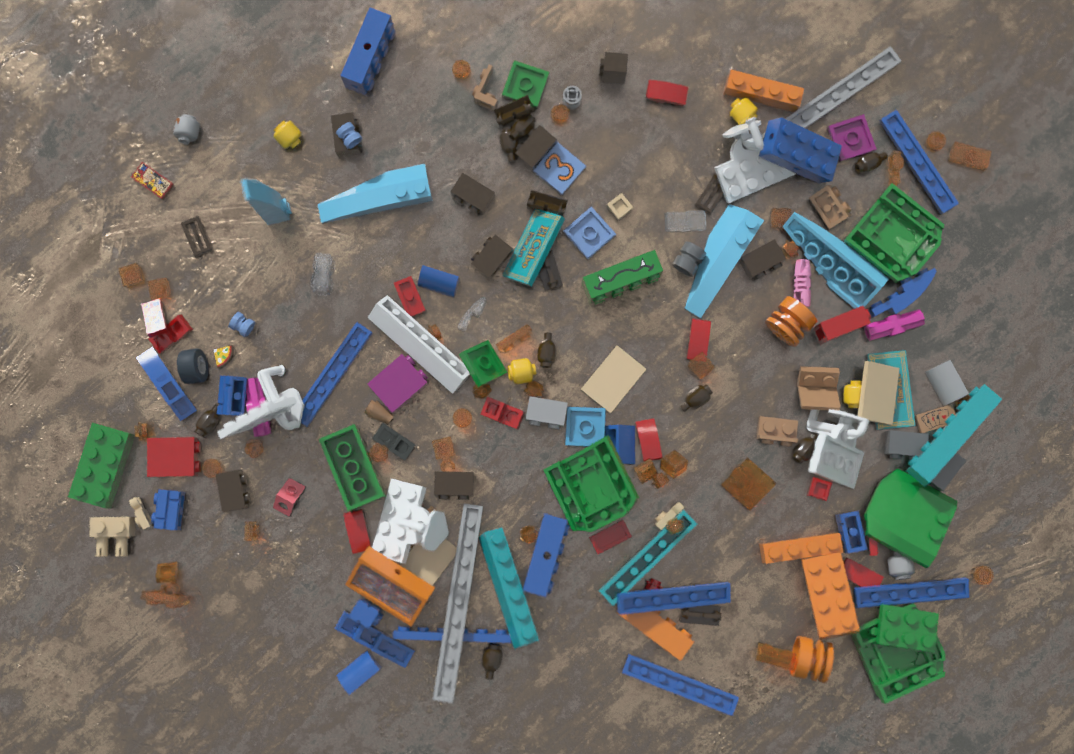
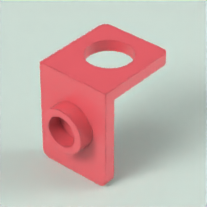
(288, 495)

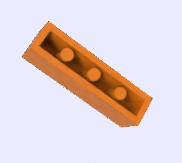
(763, 91)
(801, 548)
(661, 632)

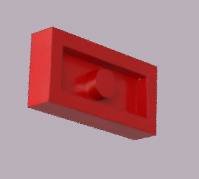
(409, 296)

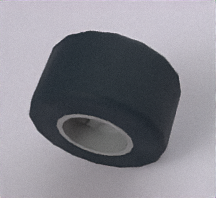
(192, 366)

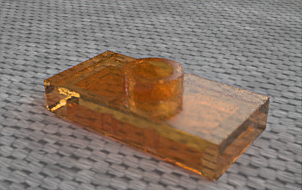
(970, 156)

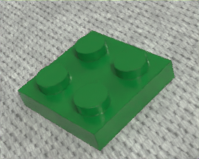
(525, 81)
(483, 363)

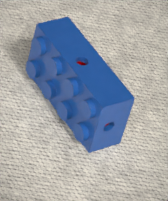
(368, 51)
(800, 150)
(549, 541)

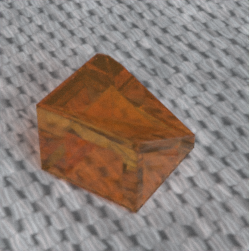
(674, 464)

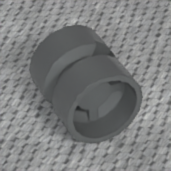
(687, 261)

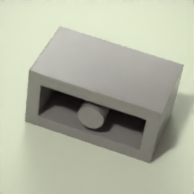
(546, 412)

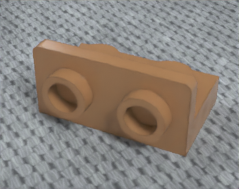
(831, 206)
(777, 430)

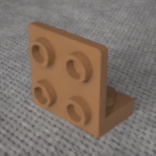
(818, 388)

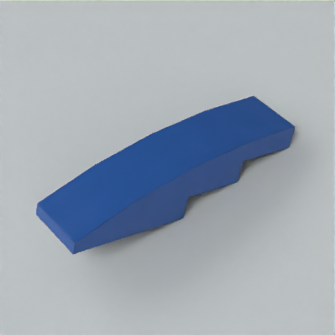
(375, 640)

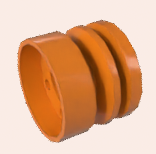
(792, 320)
(816, 660)

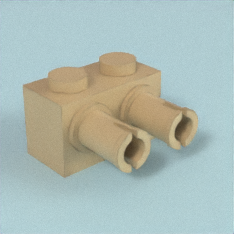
(118, 527)

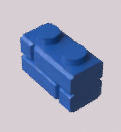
(232, 395)
(168, 509)
(851, 532)
(366, 613)

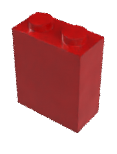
(842, 325)
(173, 457)

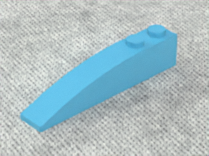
(382, 193)
(266, 201)
(723, 251)
(840, 265)

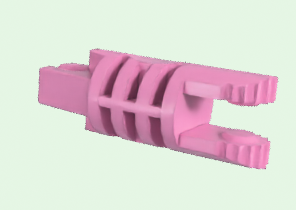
(802, 282)

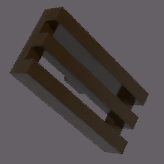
(704, 207)
(202, 251)

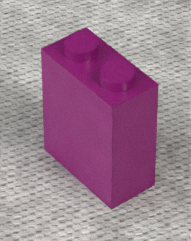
(398, 383)

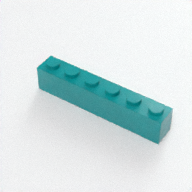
(953, 435)
(645, 559)
(508, 588)

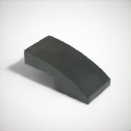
(393, 441)

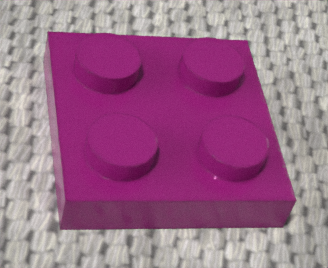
(853, 136)

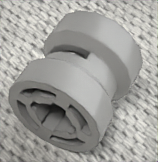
(572, 101)

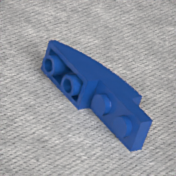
(908, 291)
(166, 384)

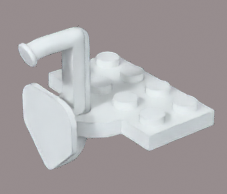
(746, 170)
(284, 407)
(835, 447)
(407, 523)

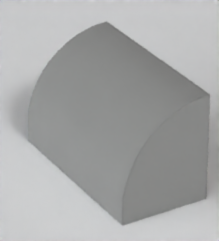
(946, 382)

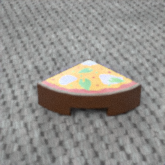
(223, 355)

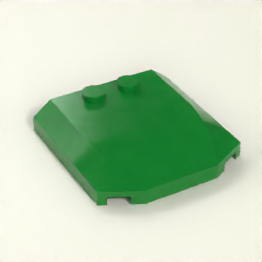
(896, 235)
(592, 486)
(909, 517)
(896, 669)

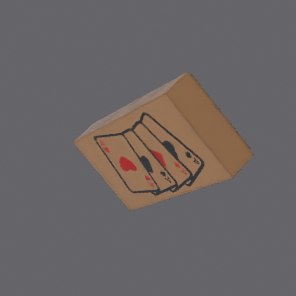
(933, 419)

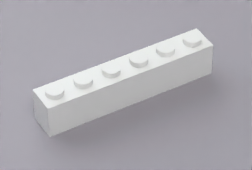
(419, 344)

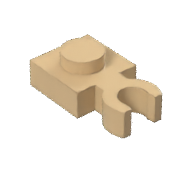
(663, 517)
(142, 518)

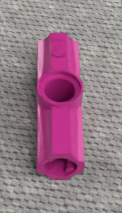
(894, 325)
(255, 397)

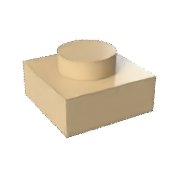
(619, 206)

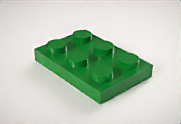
(907, 628)

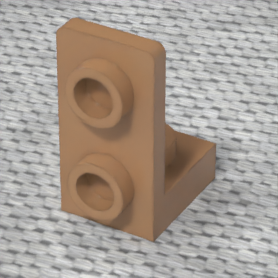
(486, 100)

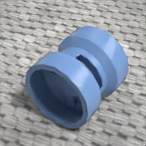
(349, 135)
(241, 324)

